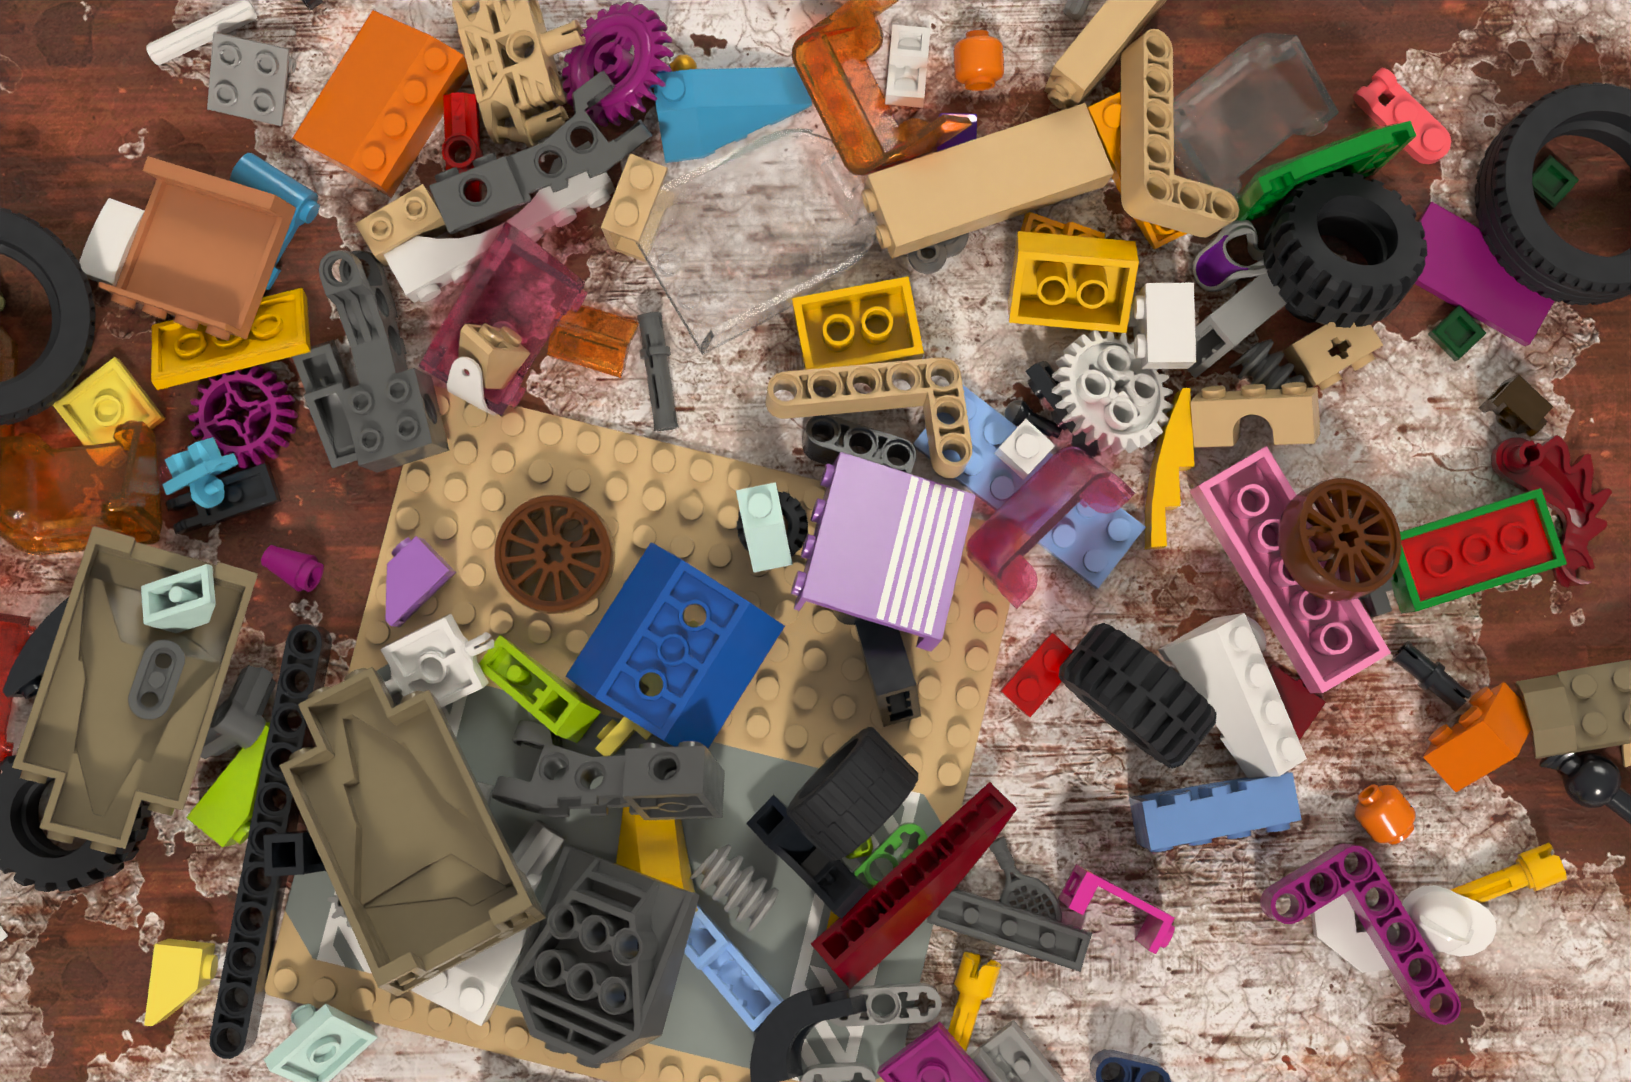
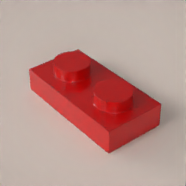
(1037, 676)

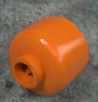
(978, 60)
(1385, 814)

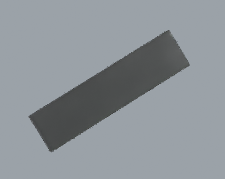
(1013, 928)

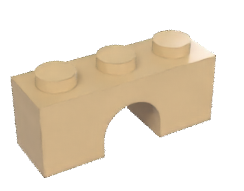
(1289, 410)

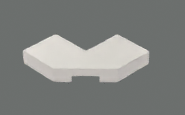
(1336, 928)

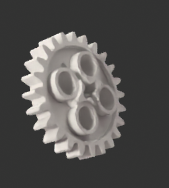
(1117, 390)

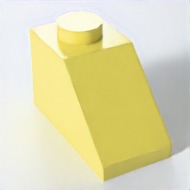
(177, 975)

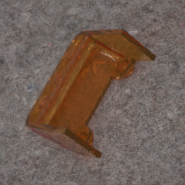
(849, 99)

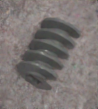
(1265, 366)

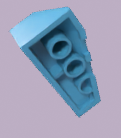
(718, 106)

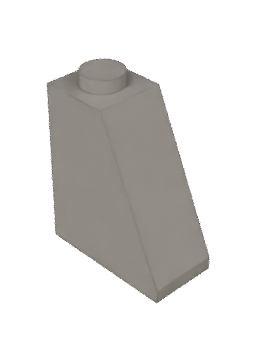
(1235, 321)

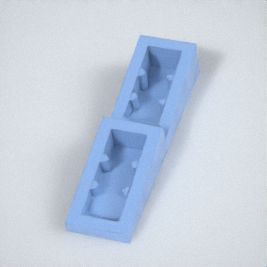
(730, 971)

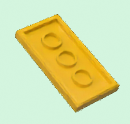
(191, 355)

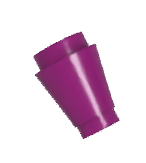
(293, 567)

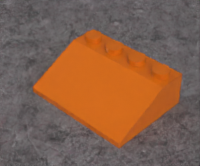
(382, 102)

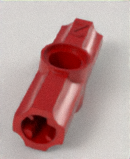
(462, 129)

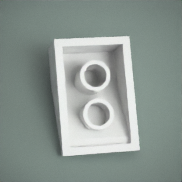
(477, 983)

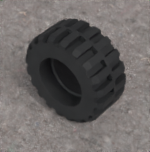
(1364, 217)
(1138, 695)
(37, 859)

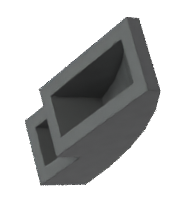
(323, 381)

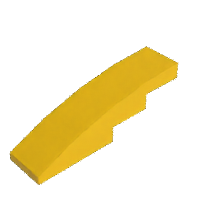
(1172, 454)

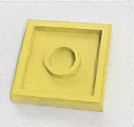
(104, 402)

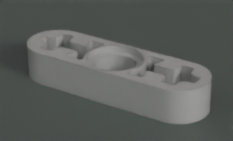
(912, 994)

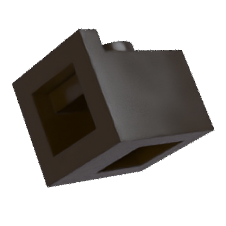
(1518, 406)

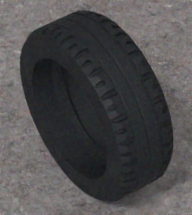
(1507, 202)
(71, 318)

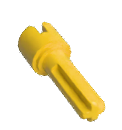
(1532, 869)
(973, 988)

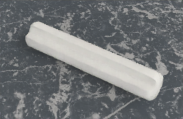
(201, 32)

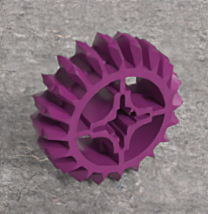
(230, 387)

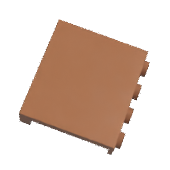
(202, 250)

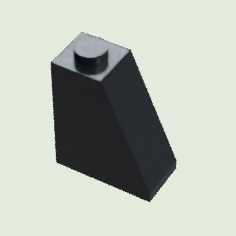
(889, 672)

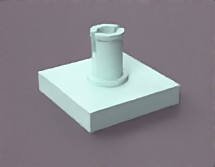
(320, 1045)

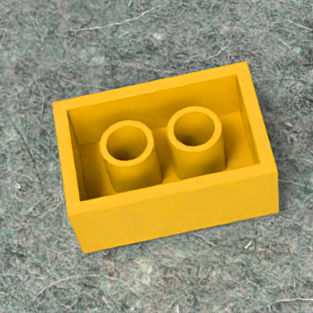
(1072, 281)
(858, 325)

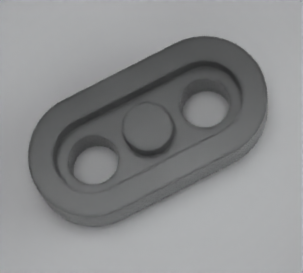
(156, 680)

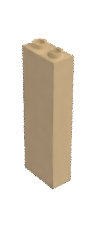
(1098, 50)
(986, 181)

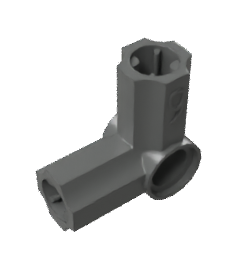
(239, 717)

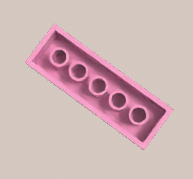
(1320, 636)

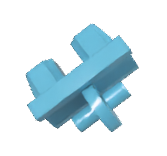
(199, 470)

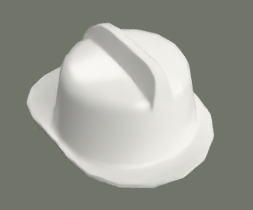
(1450, 920)

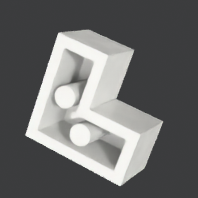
(1164, 325)

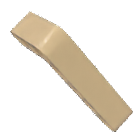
(1147, 148)
(885, 396)

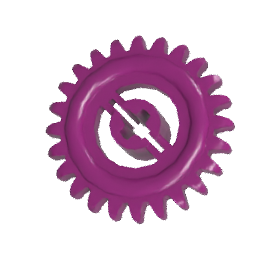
(629, 72)

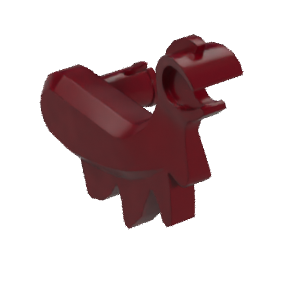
(1565, 491)

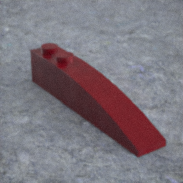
(913, 888)

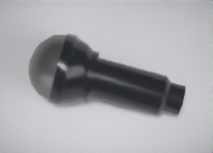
(1019, 410)

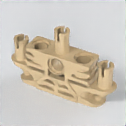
(505, 89)

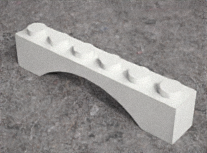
(431, 263)

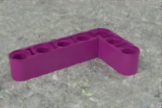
(1375, 920)

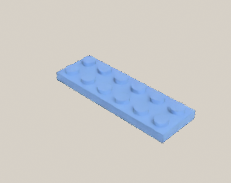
(1082, 540)

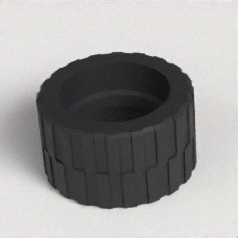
(853, 794)

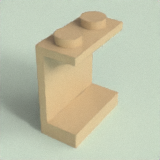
(632, 205)

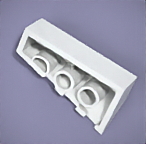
(1232, 675)

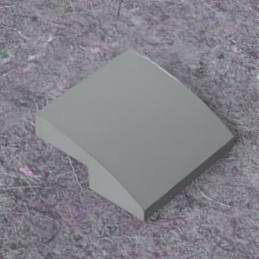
(1013, 1058)

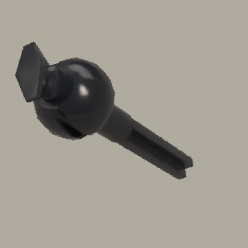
(1592, 781)

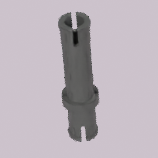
(655, 356)

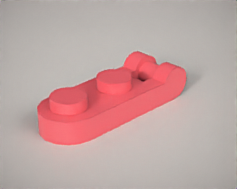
(1432, 137)

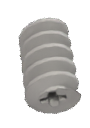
(736, 886)

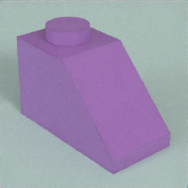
(413, 578)

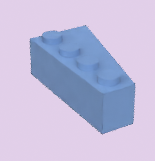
(1214, 811)

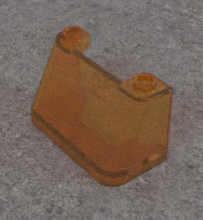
(61, 493)

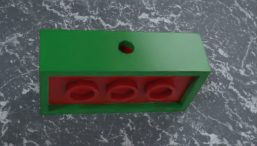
(1475, 551)

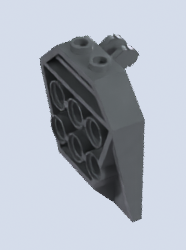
(572, 948)

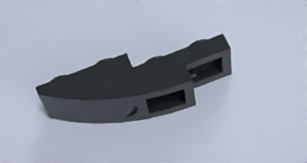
(32, 660)

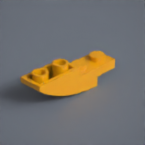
(1107, 121)

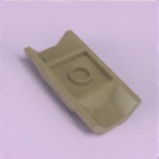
(1579, 709)

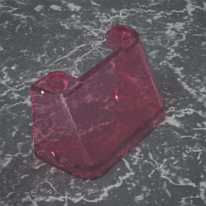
(513, 288)
(1033, 511)

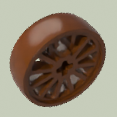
(576, 511)
(1339, 539)

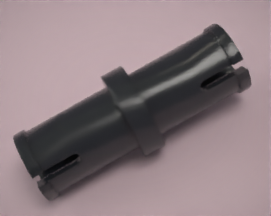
(1431, 676)

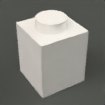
(1024, 449)

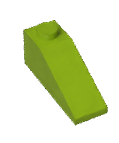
(539, 690)
(229, 803)

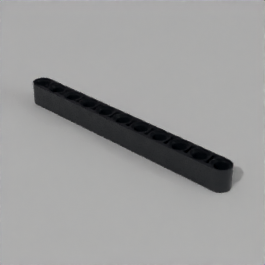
(265, 814)

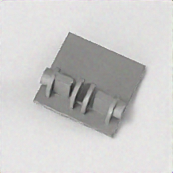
(248, 78)

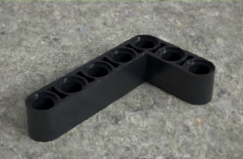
(846, 434)

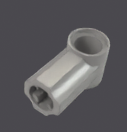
(537, 851)

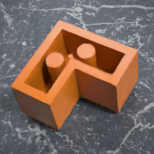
(1482, 738)

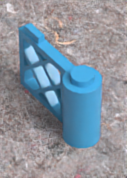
(260, 175)

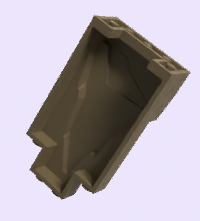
(82, 716)
(404, 832)

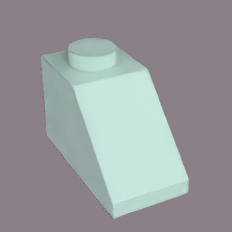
(764, 527)
(180, 600)

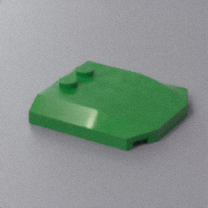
(1358, 153)

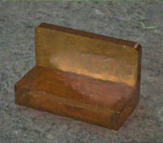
(593, 340)

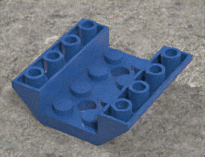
(699, 666)

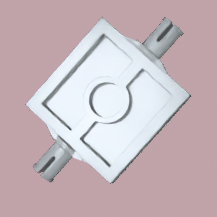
(437, 660)

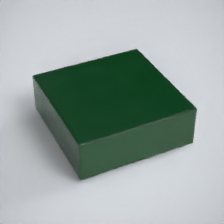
(1552, 182)
(1457, 333)

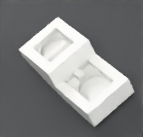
(907, 66)
(110, 241)

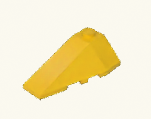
(655, 849)

